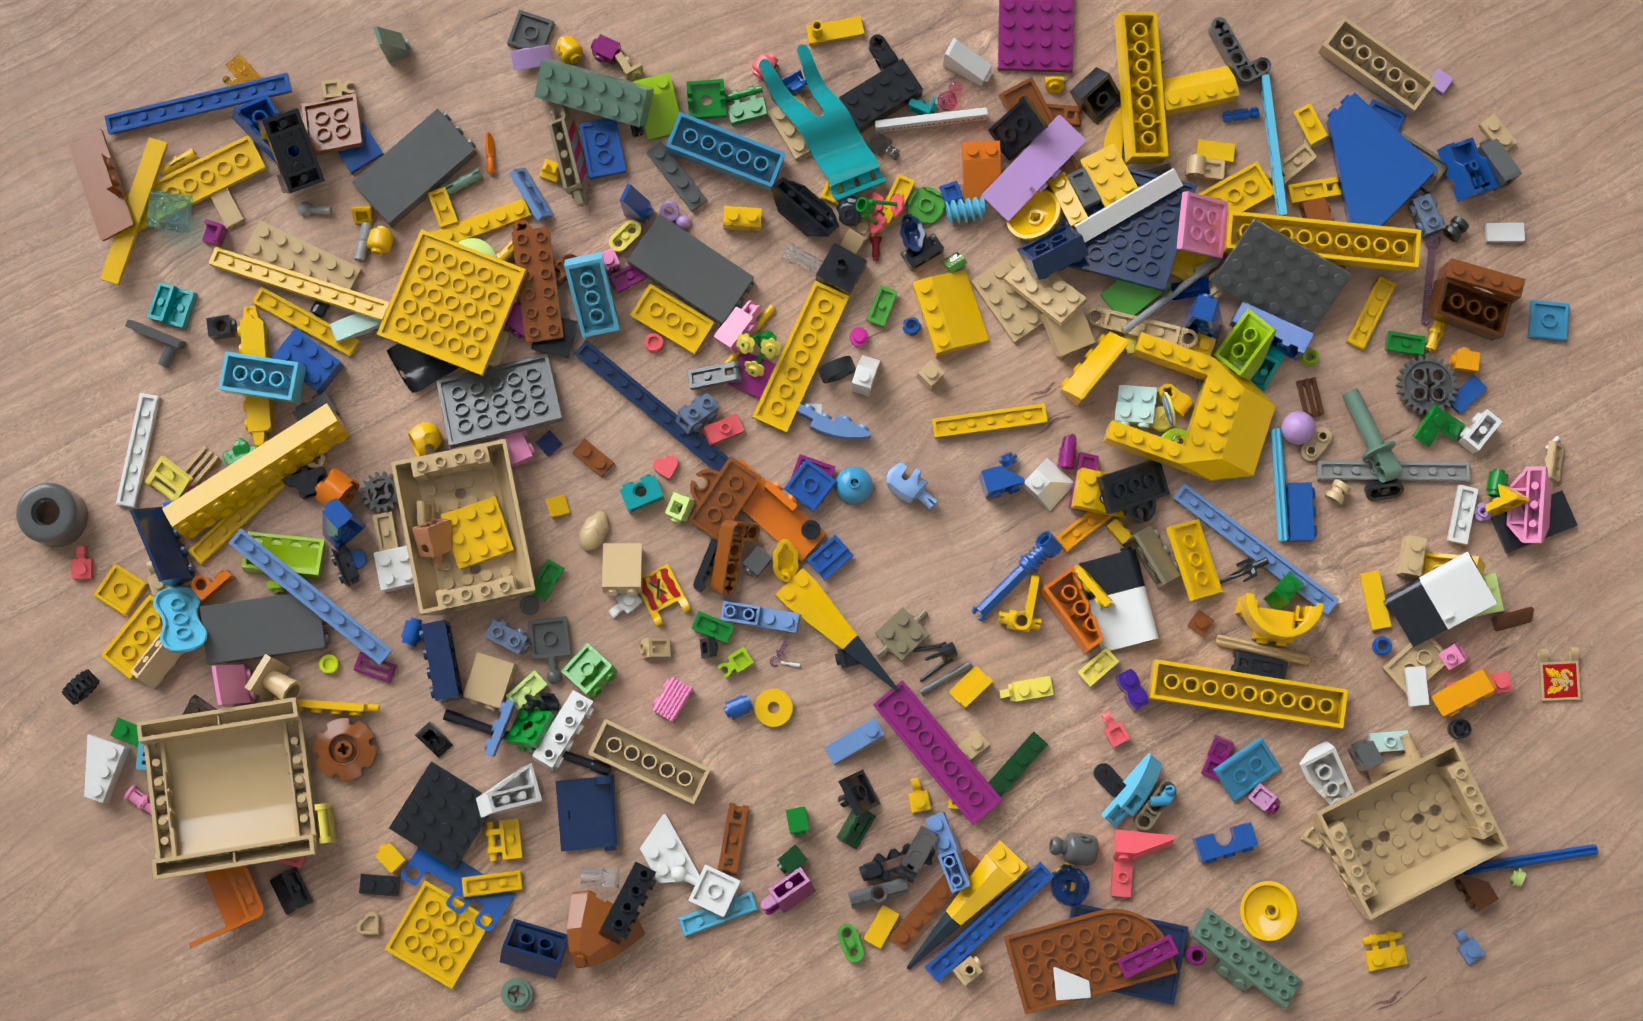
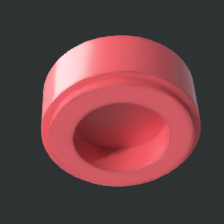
(654, 342)

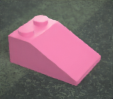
(230, 685)

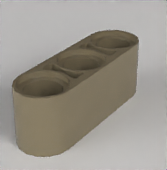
(1146, 810)

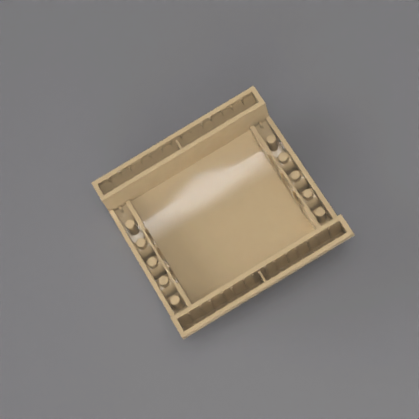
(229, 788)

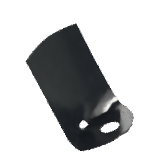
(418, 367)

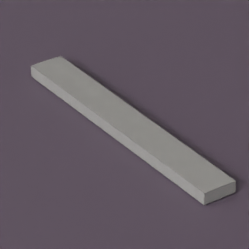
(1410, 471)

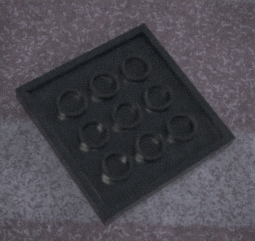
(441, 816)

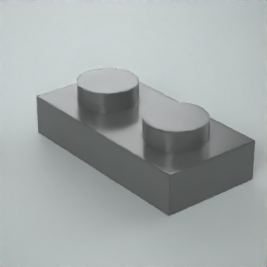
(1084, 188)

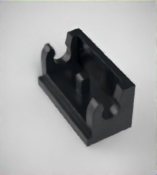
(931, 250)

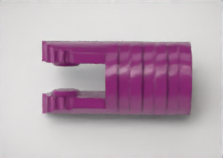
(1067, 452)

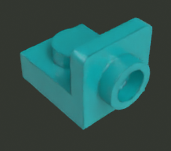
(921, 108)

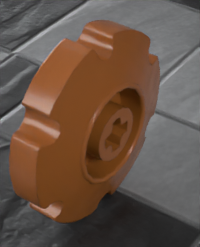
(360, 752)

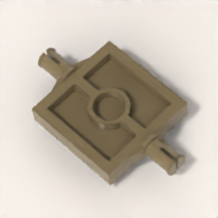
(902, 634)

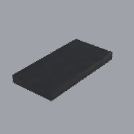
(1560, 520)

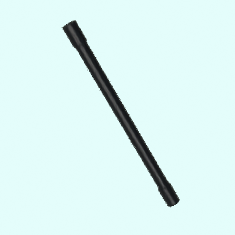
(460, 719)

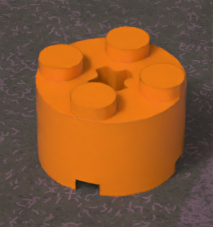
(336, 486)

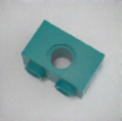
(652, 495)

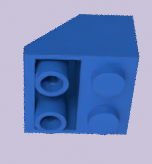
(998, 481)

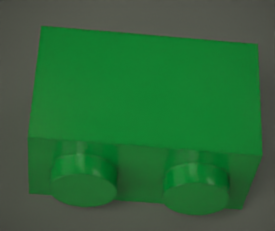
(797, 821)

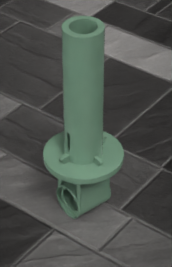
(1378, 452)

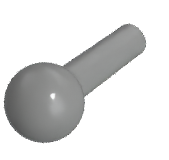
(306, 209)

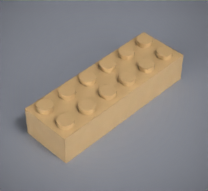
(1376, 66)
(649, 761)

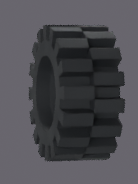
(80, 687)

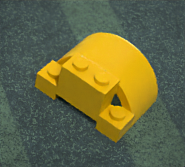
(1276, 625)

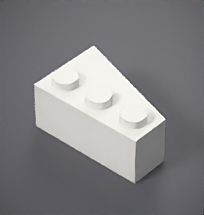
(511, 793)

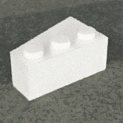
(103, 767)

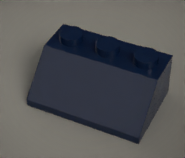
(1053, 251)
(534, 948)

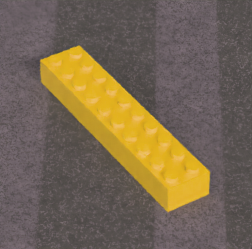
(1338, 241)
(256, 472)
(1247, 694)

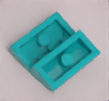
(172, 305)

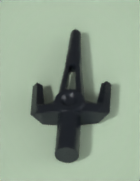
(1249, 568)

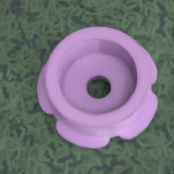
(1477, 512)

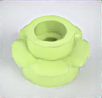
(1517, 877)

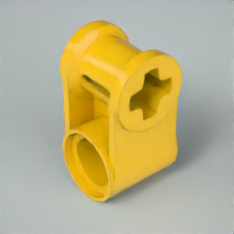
(1180, 401)

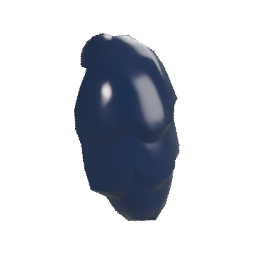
(913, 233)

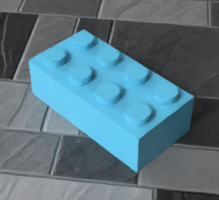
(592, 294)
(262, 377)

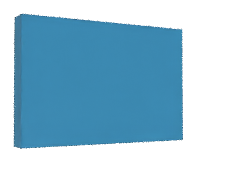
(1247, 769)

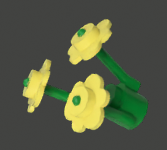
(768, 346)

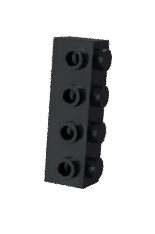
(627, 903)

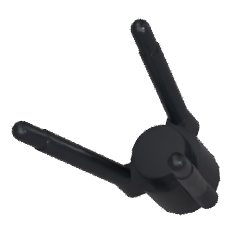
(946, 651)

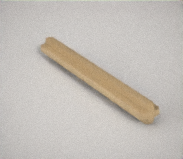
(1262, 649)

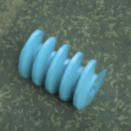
(965, 210)

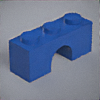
(1242, 839)

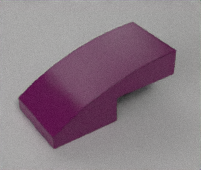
(1216, 755)

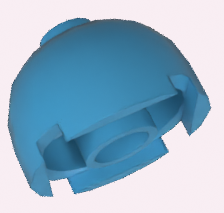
(854, 494)

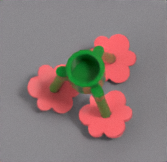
(873, 203)

